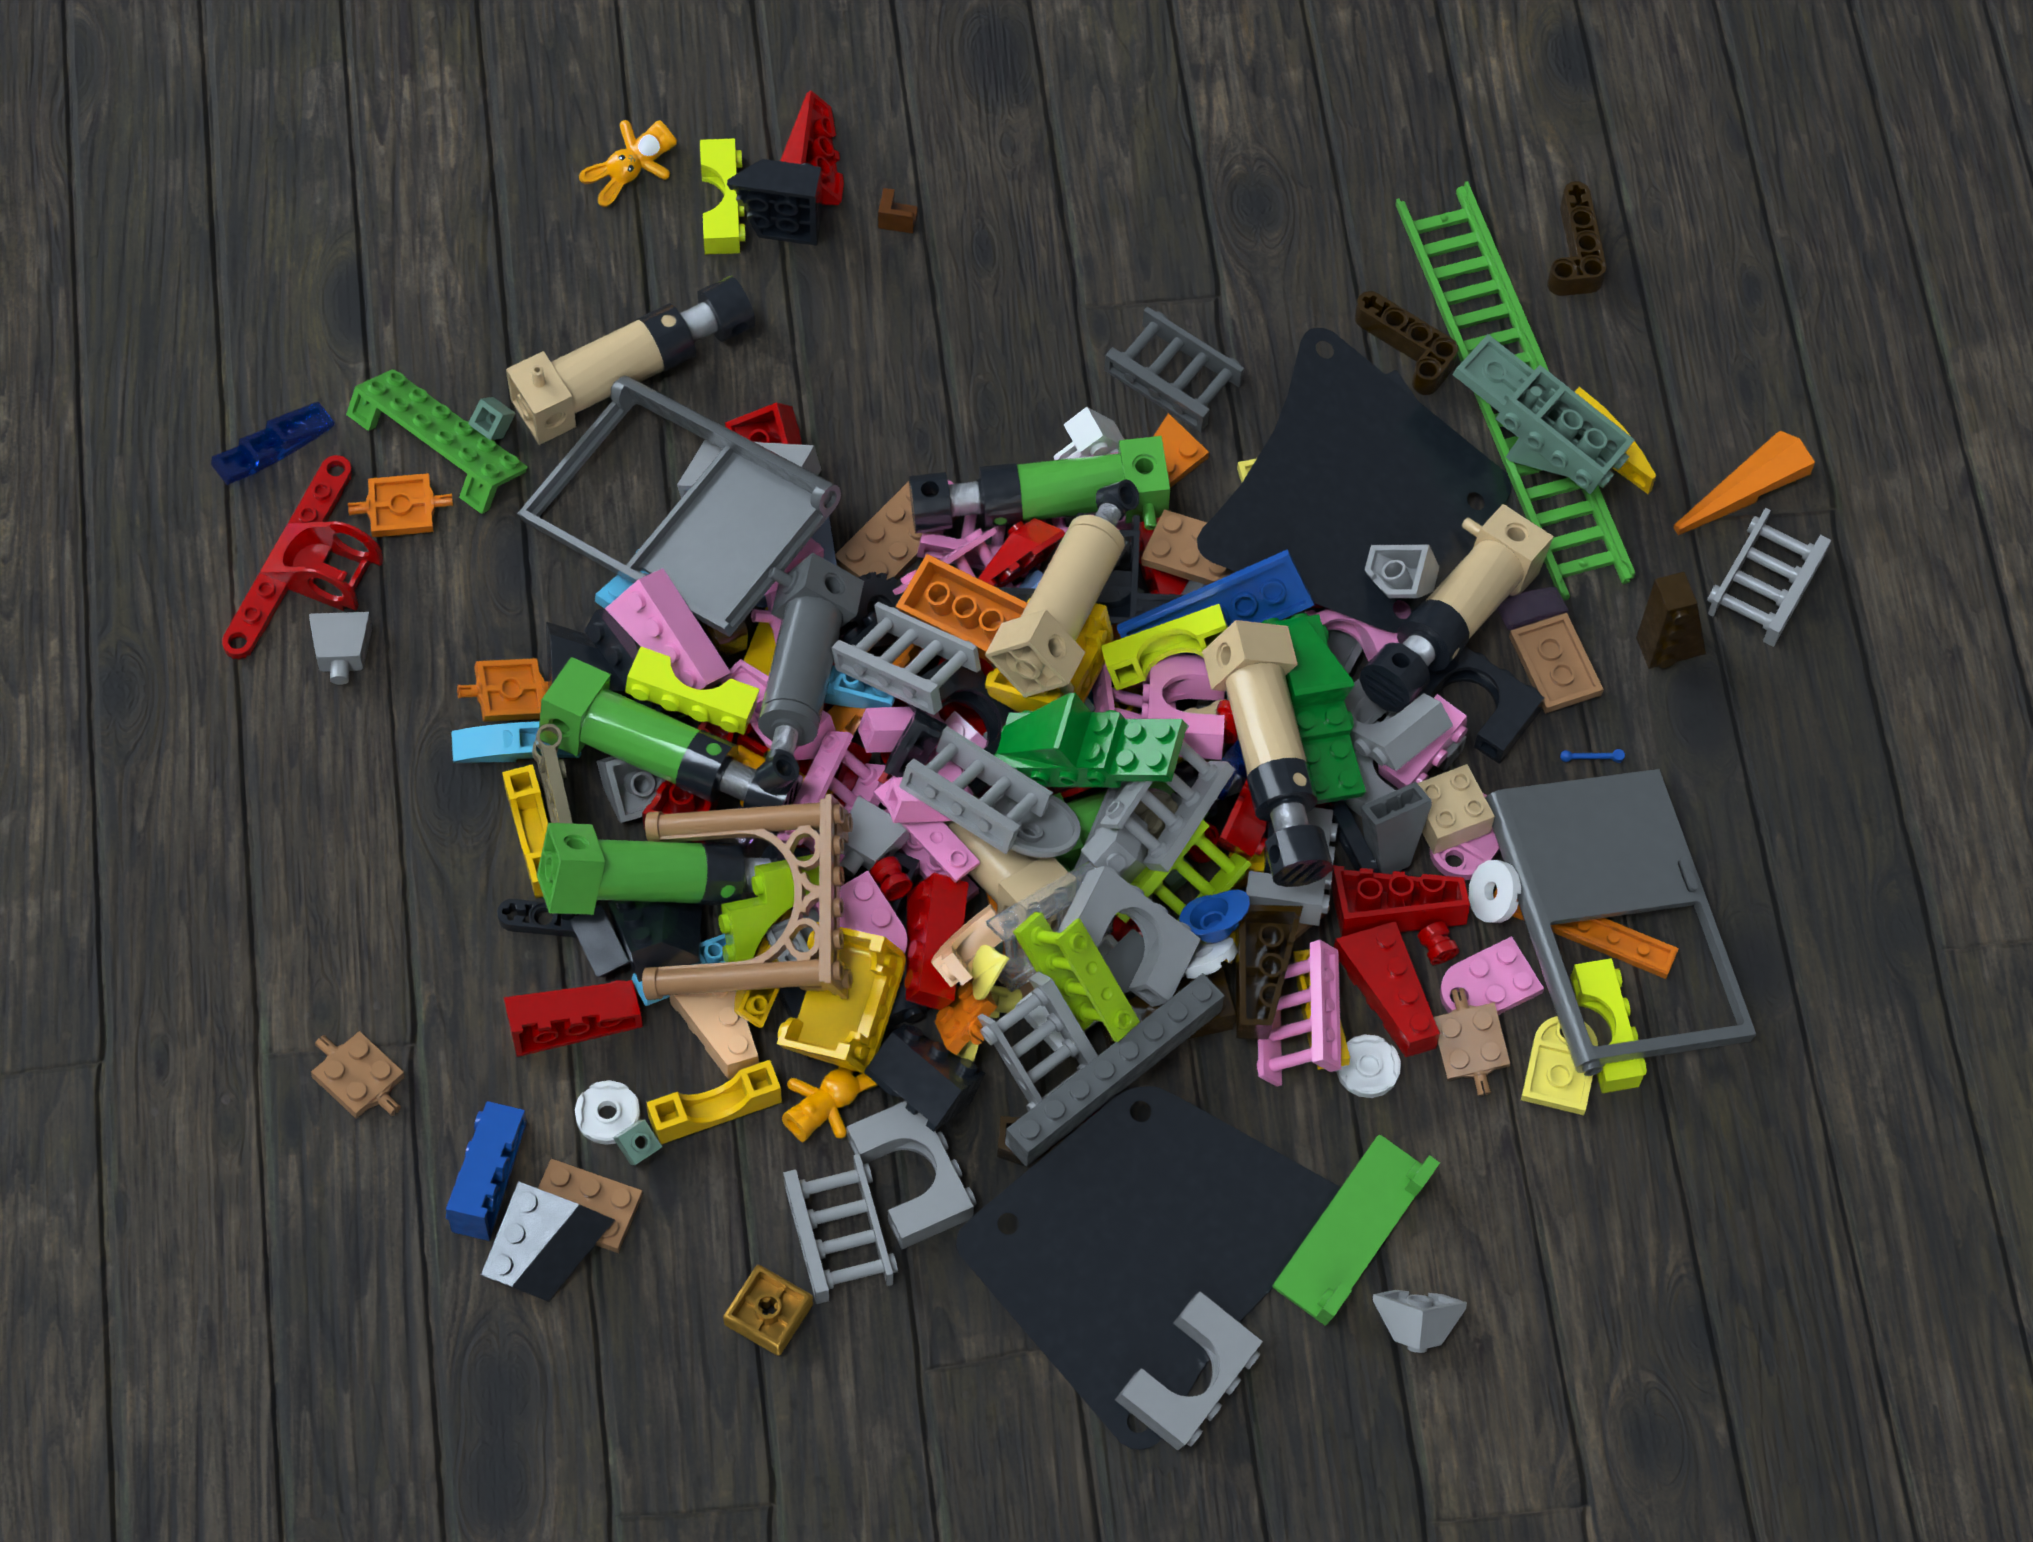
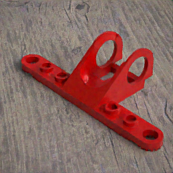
(301, 558)

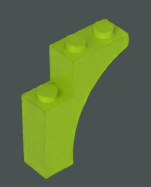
(749, 919)

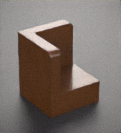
(895, 215)

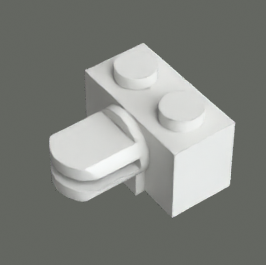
(1091, 436)

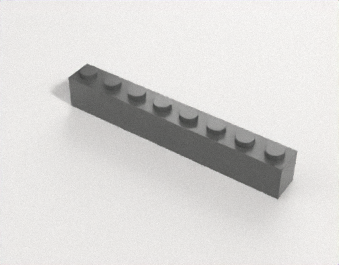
(1114, 1070)

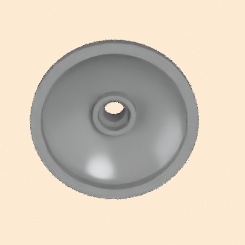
(1045, 835)

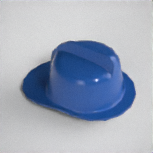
(1215, 915)

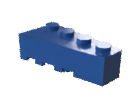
(486, 1171)

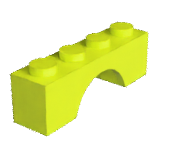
(721, 224)
(1134, 656)
(724, 706)
(1598, 988)

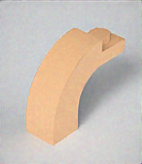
(957, 954)

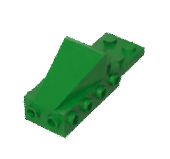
(1324, 723)
(1083, 748)

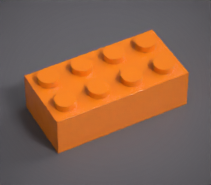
(958, 603)

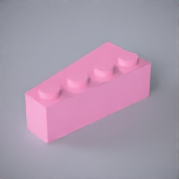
(662, 622)

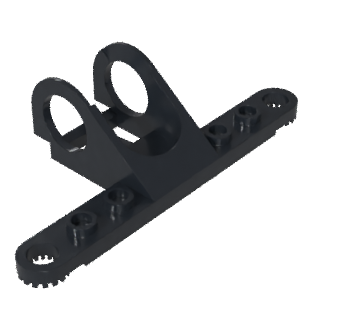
(1121, 588)

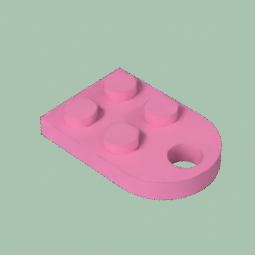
(1471, 853)
(870, 911)
(1491, 976)

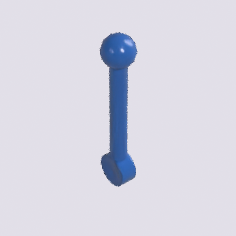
(1617, 756)

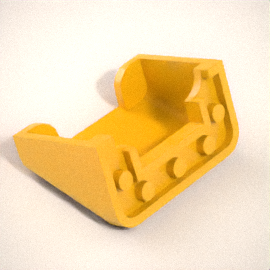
(1093, 635)
(851, 1028)

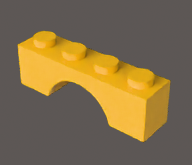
(528, 816)
(745, 1093)

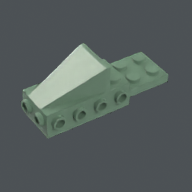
(1552, 422)

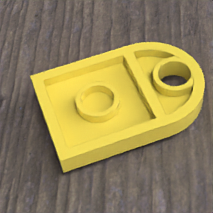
(1551, 1072)

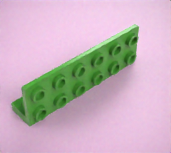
(441, 429)
(1353, 1229)

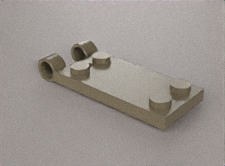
(552, 774)

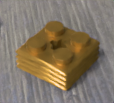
(763, 1290)

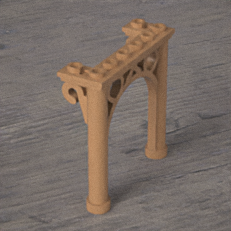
(829, 826)

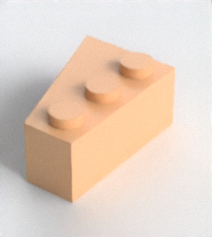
(719, 1029)

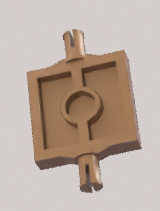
(1471, 1042)
(357, 1075)

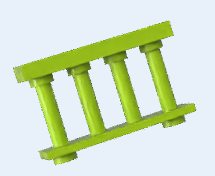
(1231, 872)
(1078, 973)

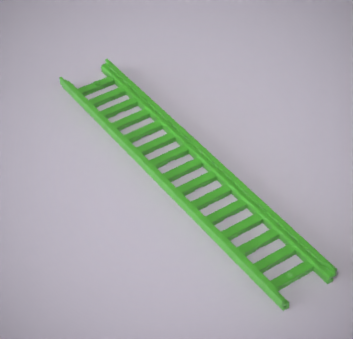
(1531, 356)

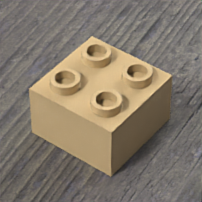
(1457, 810)

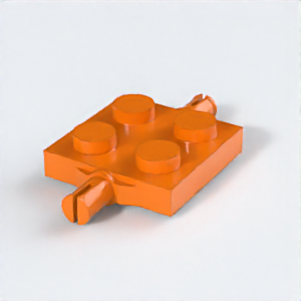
(400, 505)
(507, 689)
(959, 1019)

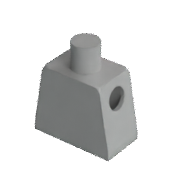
(341, 642)
(872, 837)

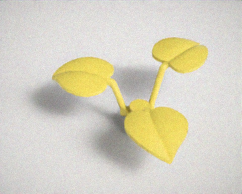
(986, 969)

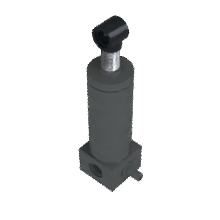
(813, 607)

